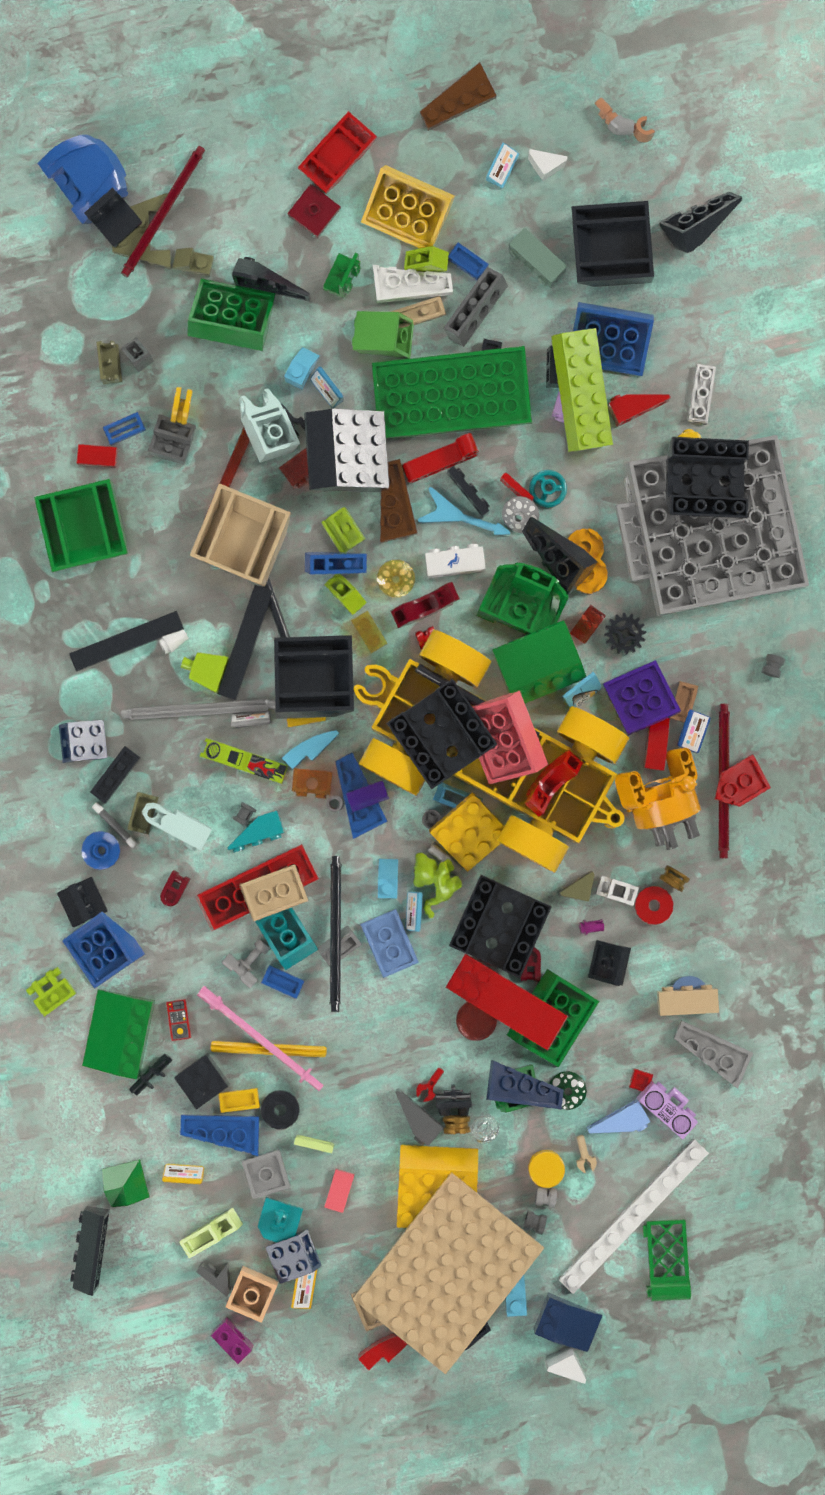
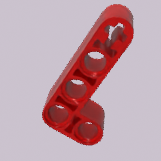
(441, 459)

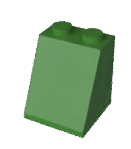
(379, 334)

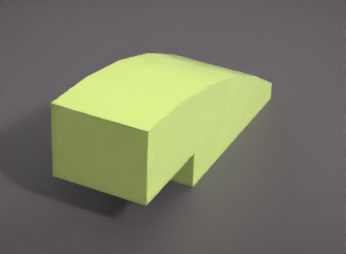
(211, 1233)

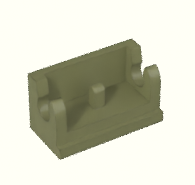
(109, 362)
(137, 820)

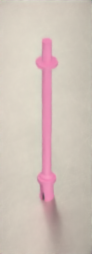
(217, 1004)

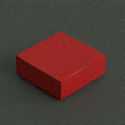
(640, 1079)

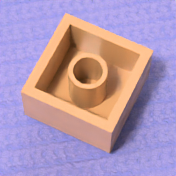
(252, 1294)

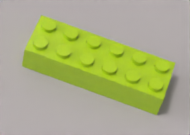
(582, 389)

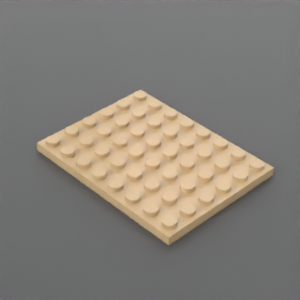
(448, 1273)

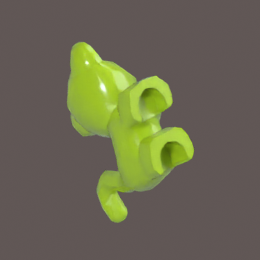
(428, 872)

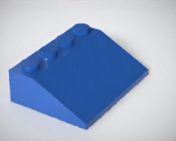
(620, 334)

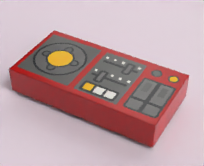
(178, 1019)

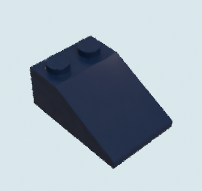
(567, 1323)

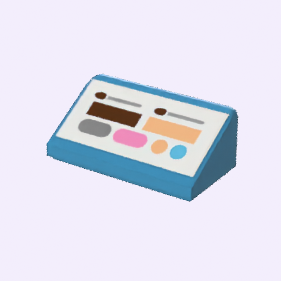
(327, 388)

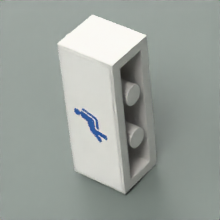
(455, 561)

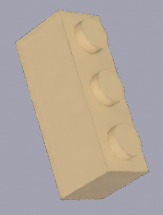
(687, 1000)

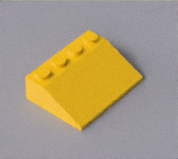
(407, 208)

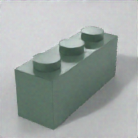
(536, 258)

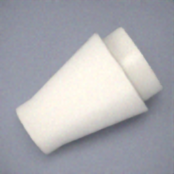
(172, 641)

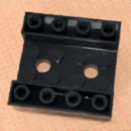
(705, 463)
(454, 726)
(514, 931)

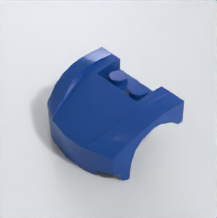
(84, 172)

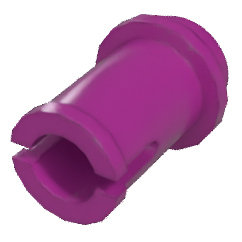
(591, 926)

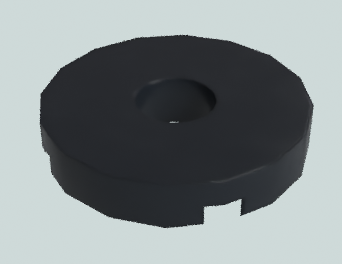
(286, 1099)

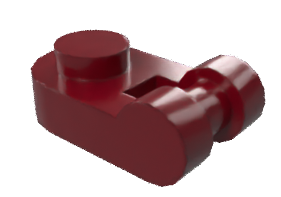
(171, 896)
(534, 960)

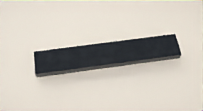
(126, 641)
(245, 642)

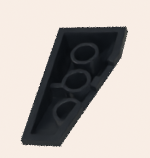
(692, 228)
(256, 276)
(561, 556)

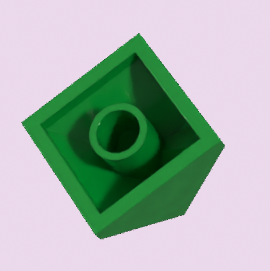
(125, 1184)

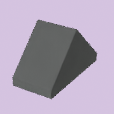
(137, 354)

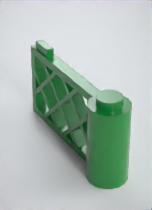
(667, 1287)

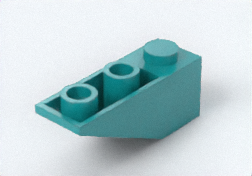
(261, 828)

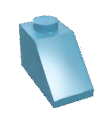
(301, 368)
(388, 878)

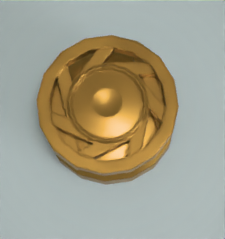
(673, 880)
(456, 1124)

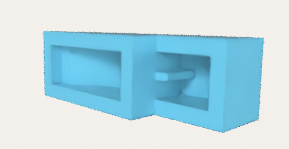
(310, 748)

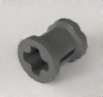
(244, 814)

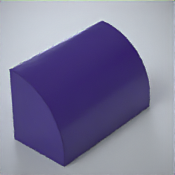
(367, 796)

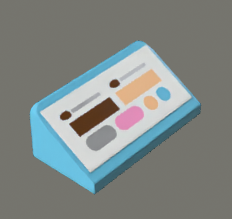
(502, 165)
(413, 911)

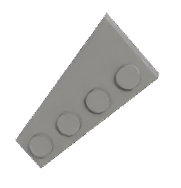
(717, 1053)

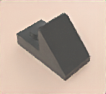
(219, 1280)

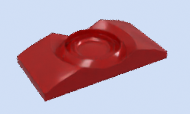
(337, 152)

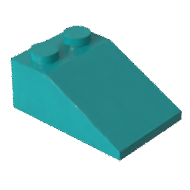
(287, 937)

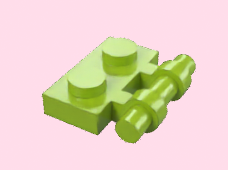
(55, 995)

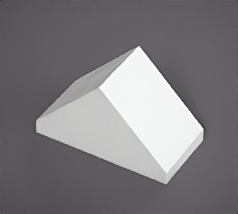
(546, 163)

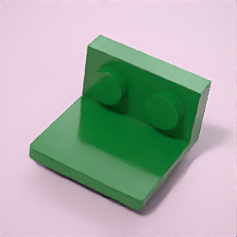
(341, 275)

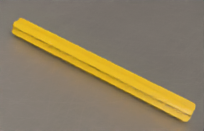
(257, 1048)

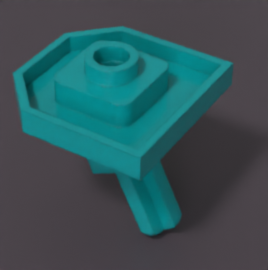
(279, 1220)

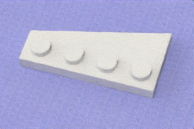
(409, 284)

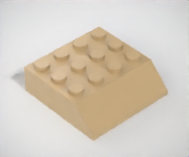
(241, 535)

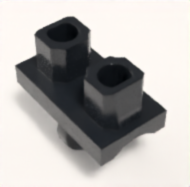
(453, 1099)

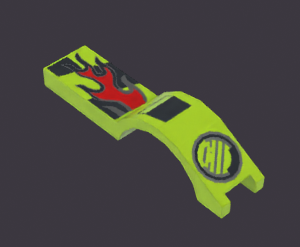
(244, 761)

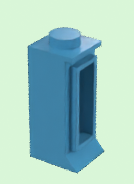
(438, 797)

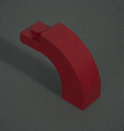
(425, 606)

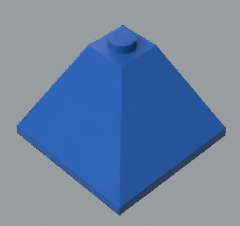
(102, 949)

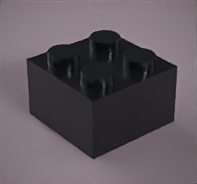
(202, 1081)

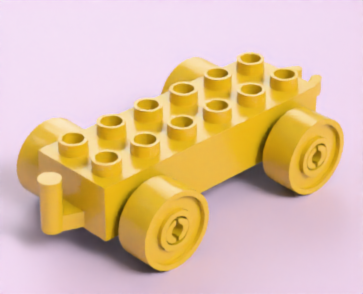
(570, 808)

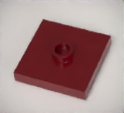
(314, 210)

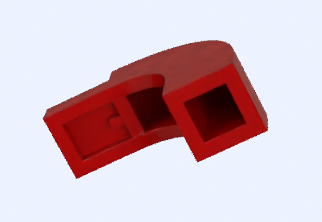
(550, 780)

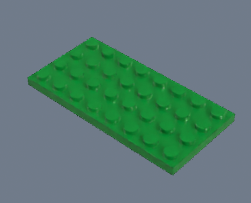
(453, 392)

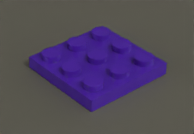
(641, 698)

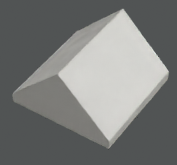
(565, 1364)

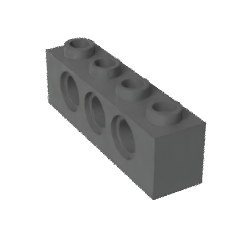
(475, 306)

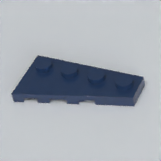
(519, 1088)

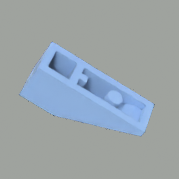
(625, 1119)

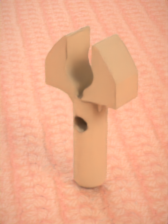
(584, 1155)

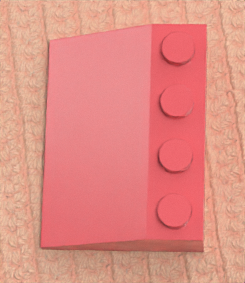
(512, 729)

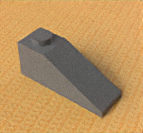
(421, 1123)

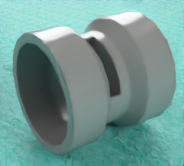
(546, 1196)

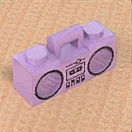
(674, 1116)

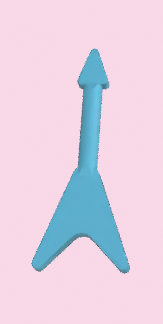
(449, 513)

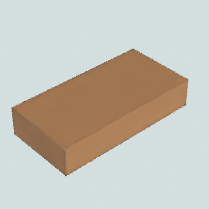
(685, 699)

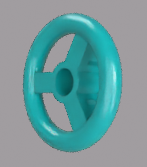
(539, 476)

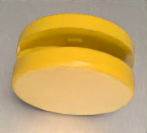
(181, 406)
(546, 1168)

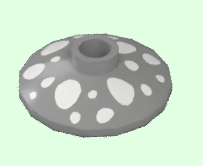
(519, 506)

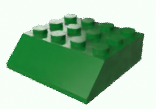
(81, 525)

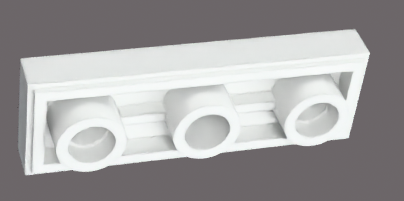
(700, 404)

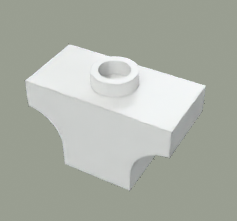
(617, 890)

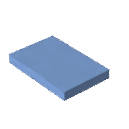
(389, 943)

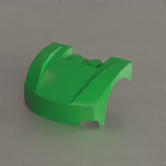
(523, 598)

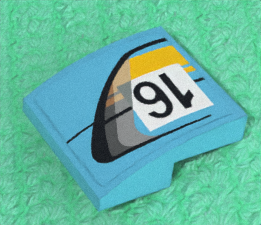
(582, 691)

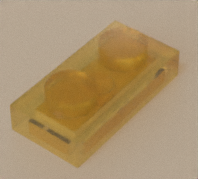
(369, 632)

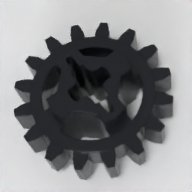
(615, 630)

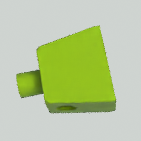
(206, 669)

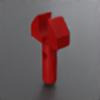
(430, 1084)

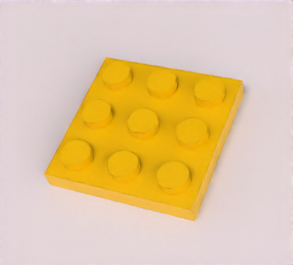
(468, 831)

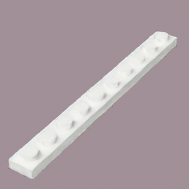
(633, 1216)

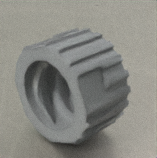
(340, 803)

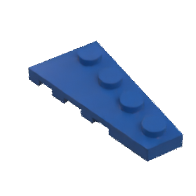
(351, 779)
(224, 1130)

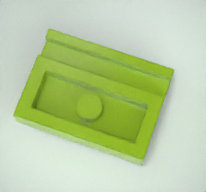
(343, 530)

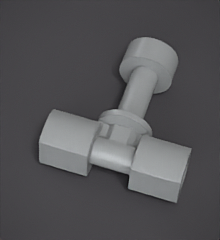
(242, 966)

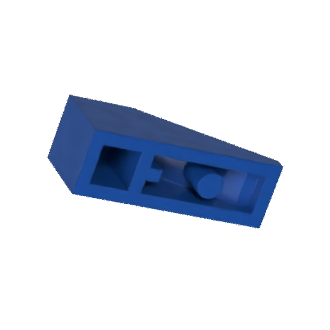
(335, 563)

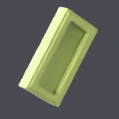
(313, 1143)

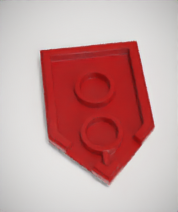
(741, 782)

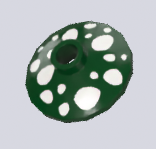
(573, 1081)

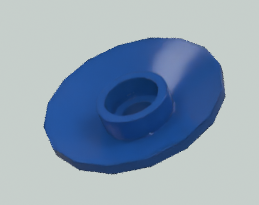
(91, 847)

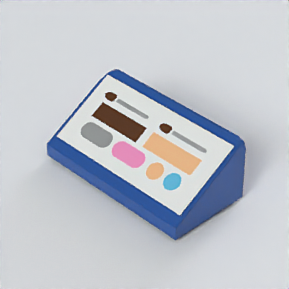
(694, 731)

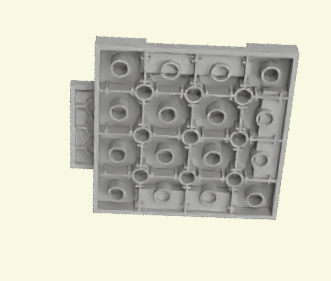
(713, 558)

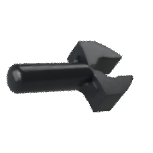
(298, 421)

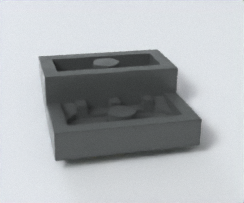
(171, 440)

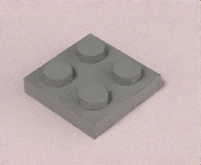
(266, 1174)

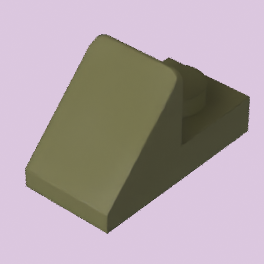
(193, 262)

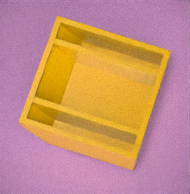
(423, 1172)

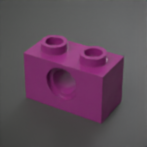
(232, 1340)

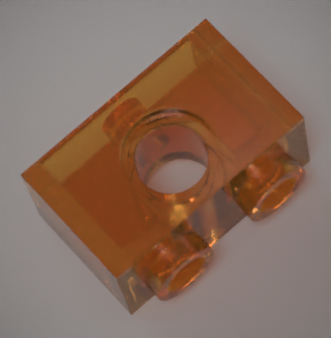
(300, 779)

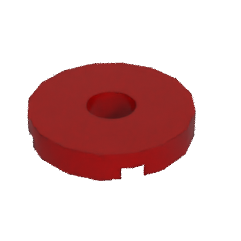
(665, 905)

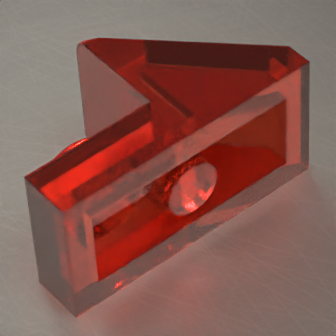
(587, 624)

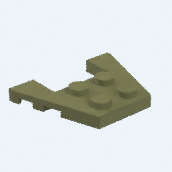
(127, 246)

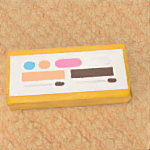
(183, 1174)
(304, 1291)

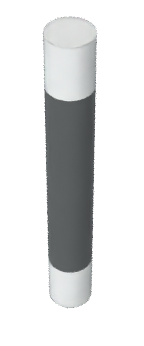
(115, 825)

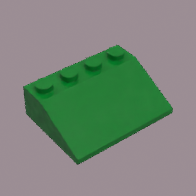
(230, 314)
(540, 662)
(568, 1000)
(118, 1034)

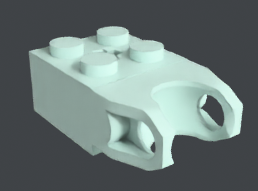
(268, 427)
(179, 826)

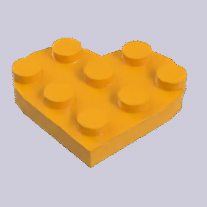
(593, 544)

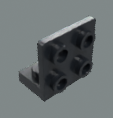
(113, 217)

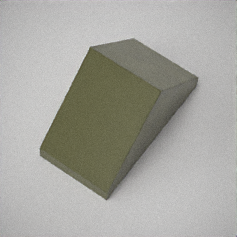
(580, 888)

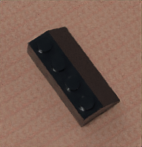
(90, 1249)

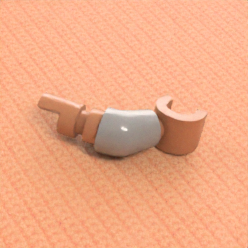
(622, 126)

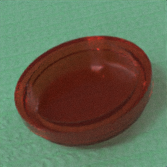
(474, 1022)

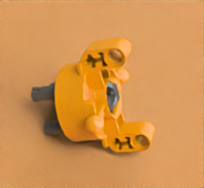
(663, 801)

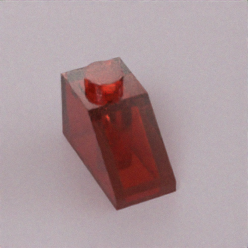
(296, 470)

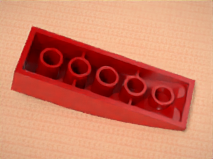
(226, 901)
(506, 1001)

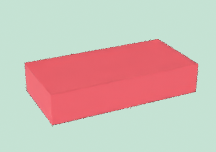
(339, 1190)

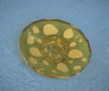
(396, 568)

